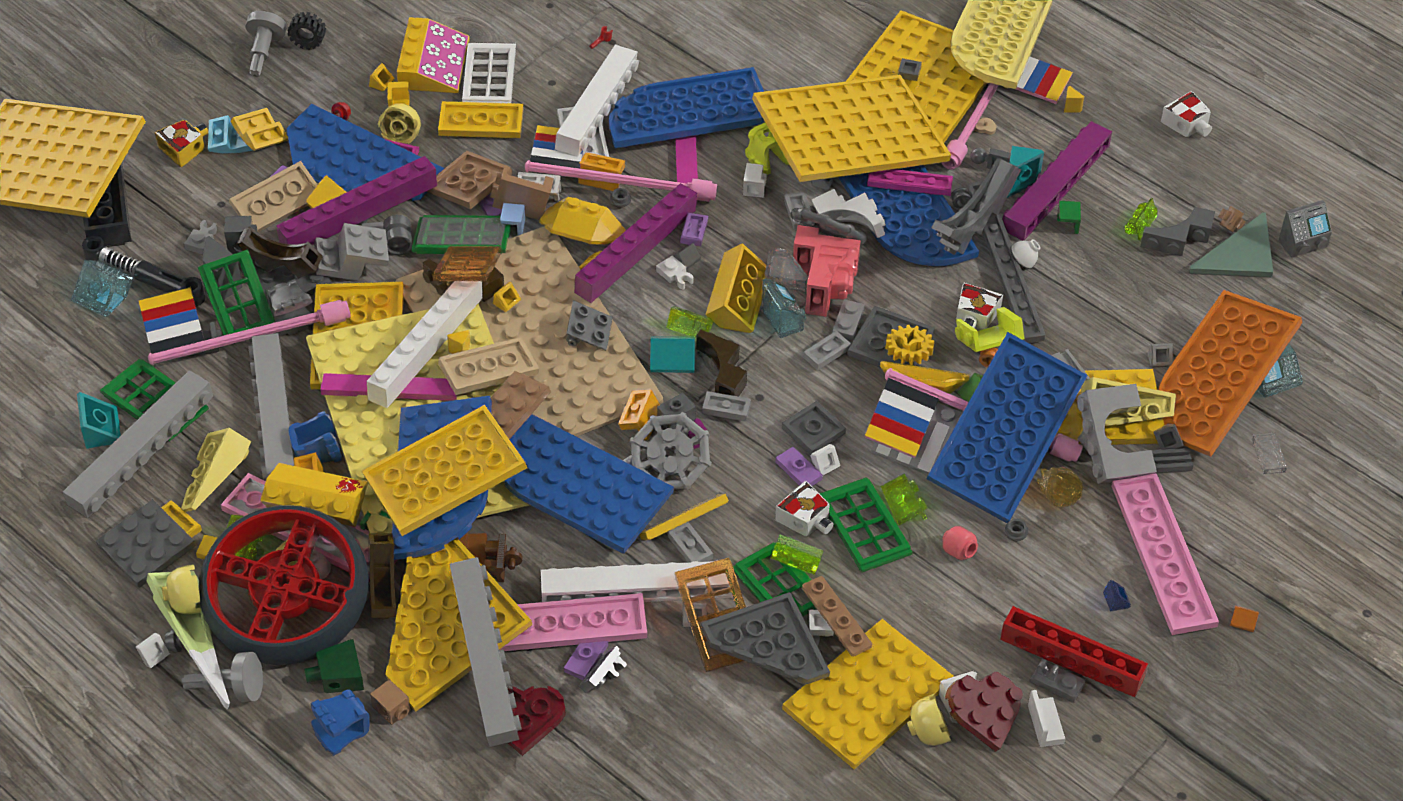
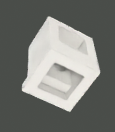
(754, 180)

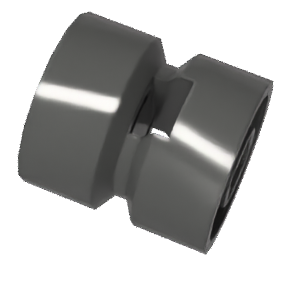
(398, 234)

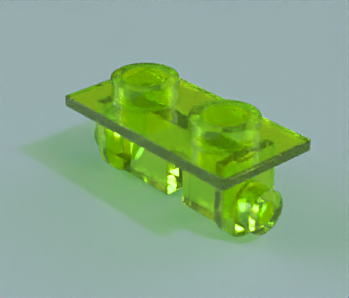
(1142, 218)

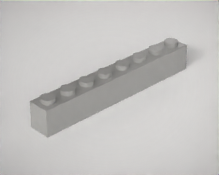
(271, 402)
(138, 444)
(484, 652)

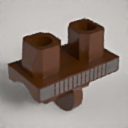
(497, 566)

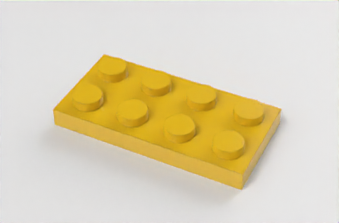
(480, 119)

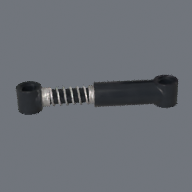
(143, 270)

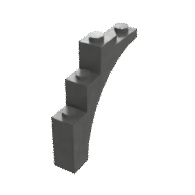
(972, 218)

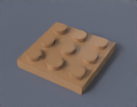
(468, 179)

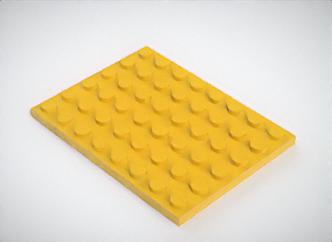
(942, 87)
(850, 127)
(60, 155)

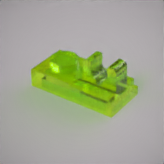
(687, 321)

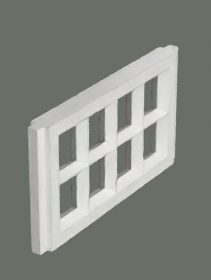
(489, 48)

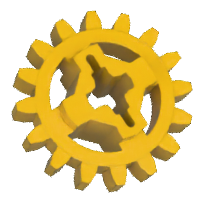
(909, 344)

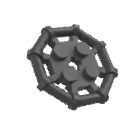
(826, 225)

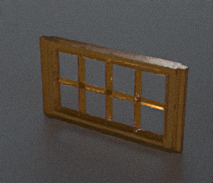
(467, 263)
(703, 572)

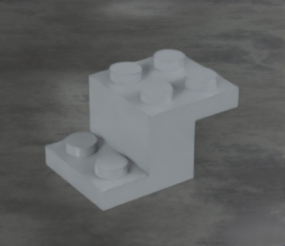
(351, 251)

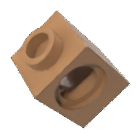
(390, 702)

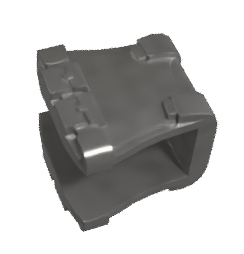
(288, 302)

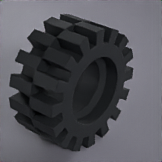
(303, 38)

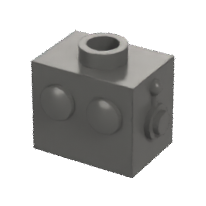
(675, 406)

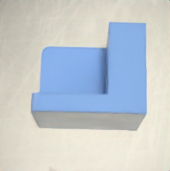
(514, 215)

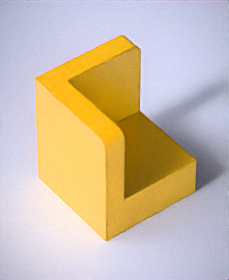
(398, 93)

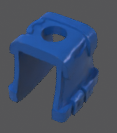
(316, 436)
(339, 721)

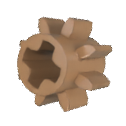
(1231, 219)

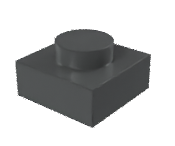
(909, 69)

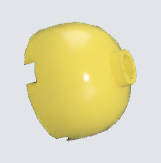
(399, 123)
(182, 590)
(928, 722)

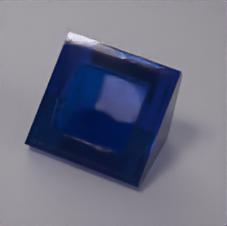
(1116, 596)

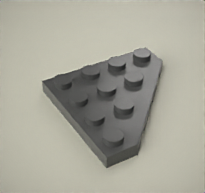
(771, 637)

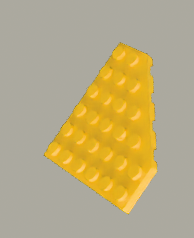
(429, 635)

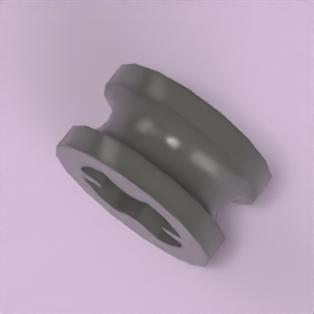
(960, 197)

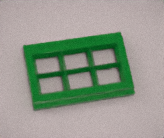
(255, 287)
(755, 586)

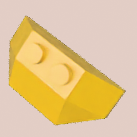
(582, 221)
(940, 379)

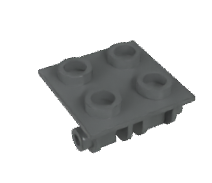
(588, 326)

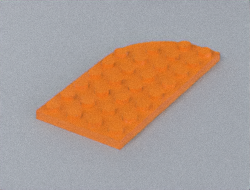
(1224, 367)

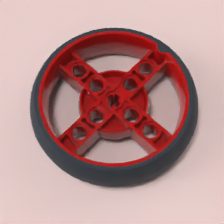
(306, 526)

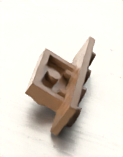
(837, 616)

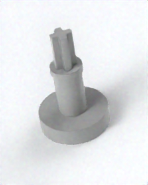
(265, 28)
(243, 676)

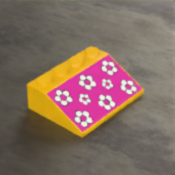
(432, 56)

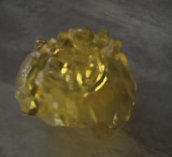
(1060, 486)

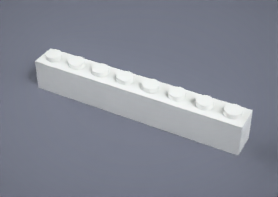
(596, 101)
(423, 342)
(653, 580)

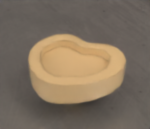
(986, 126)

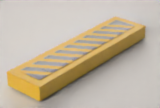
(683, 517)

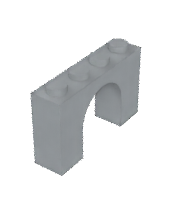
(1107, 461)

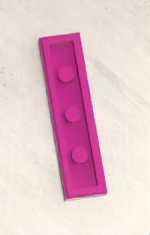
(911, 181)

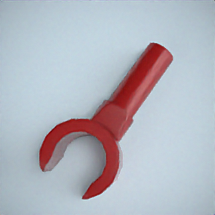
(604, 36)

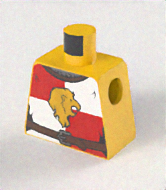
(181, 141)

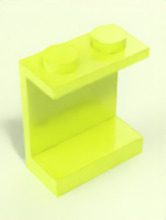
(991, 336)

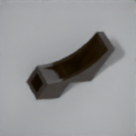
(269, 254)
(489, 287)
(725, 355)
(381, 575)

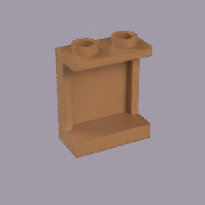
(521, 191)

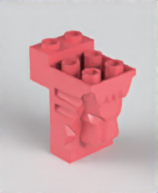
(830, 267)

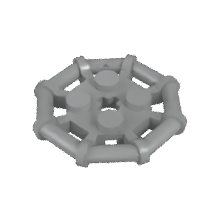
(670, 439)

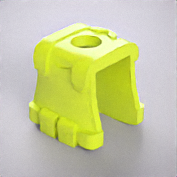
(759, 146)

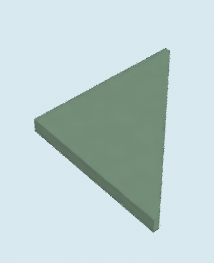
(1241, 254)

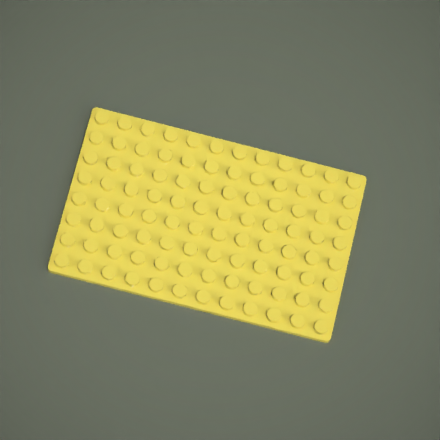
(372, 431)

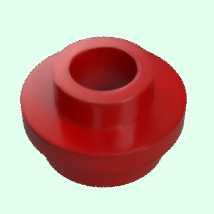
(341, 110)

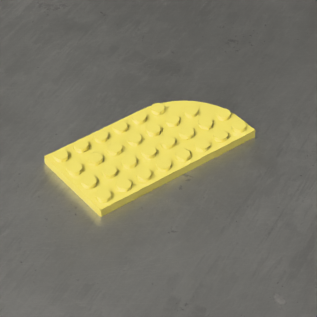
(998, 38)

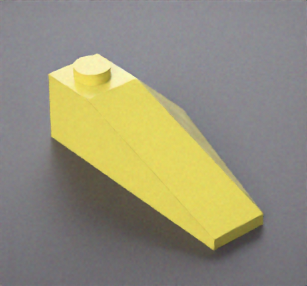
(1154, 403)
(218, 458)

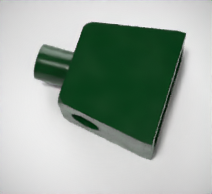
(337, 668)

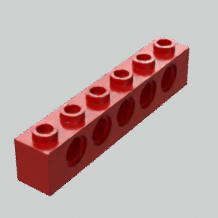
(1074, 651)

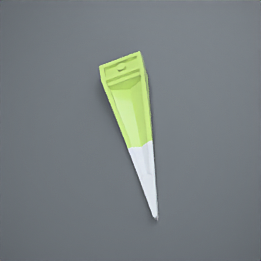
(193, 634)

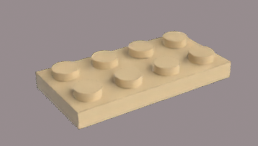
(275, 196)
(487, 365)

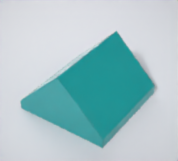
(1030, 164)
(672, 354)
(97, 421)

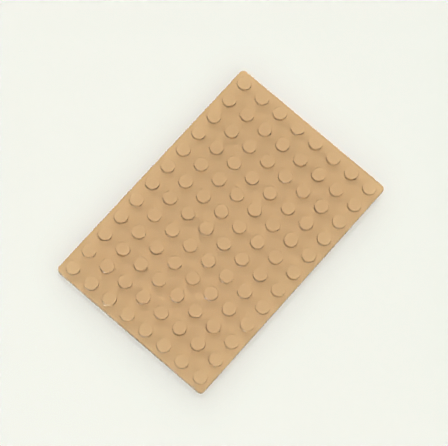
(584, 381)

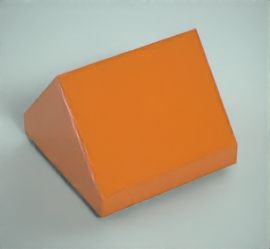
(1244, 618)

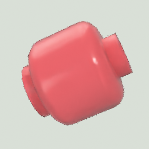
(960, 543)

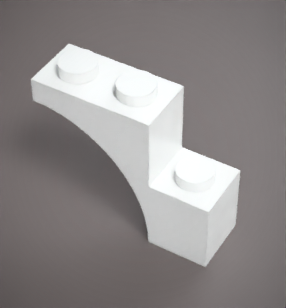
(856, 210)

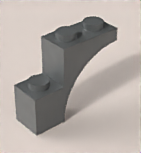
(1173, 238)

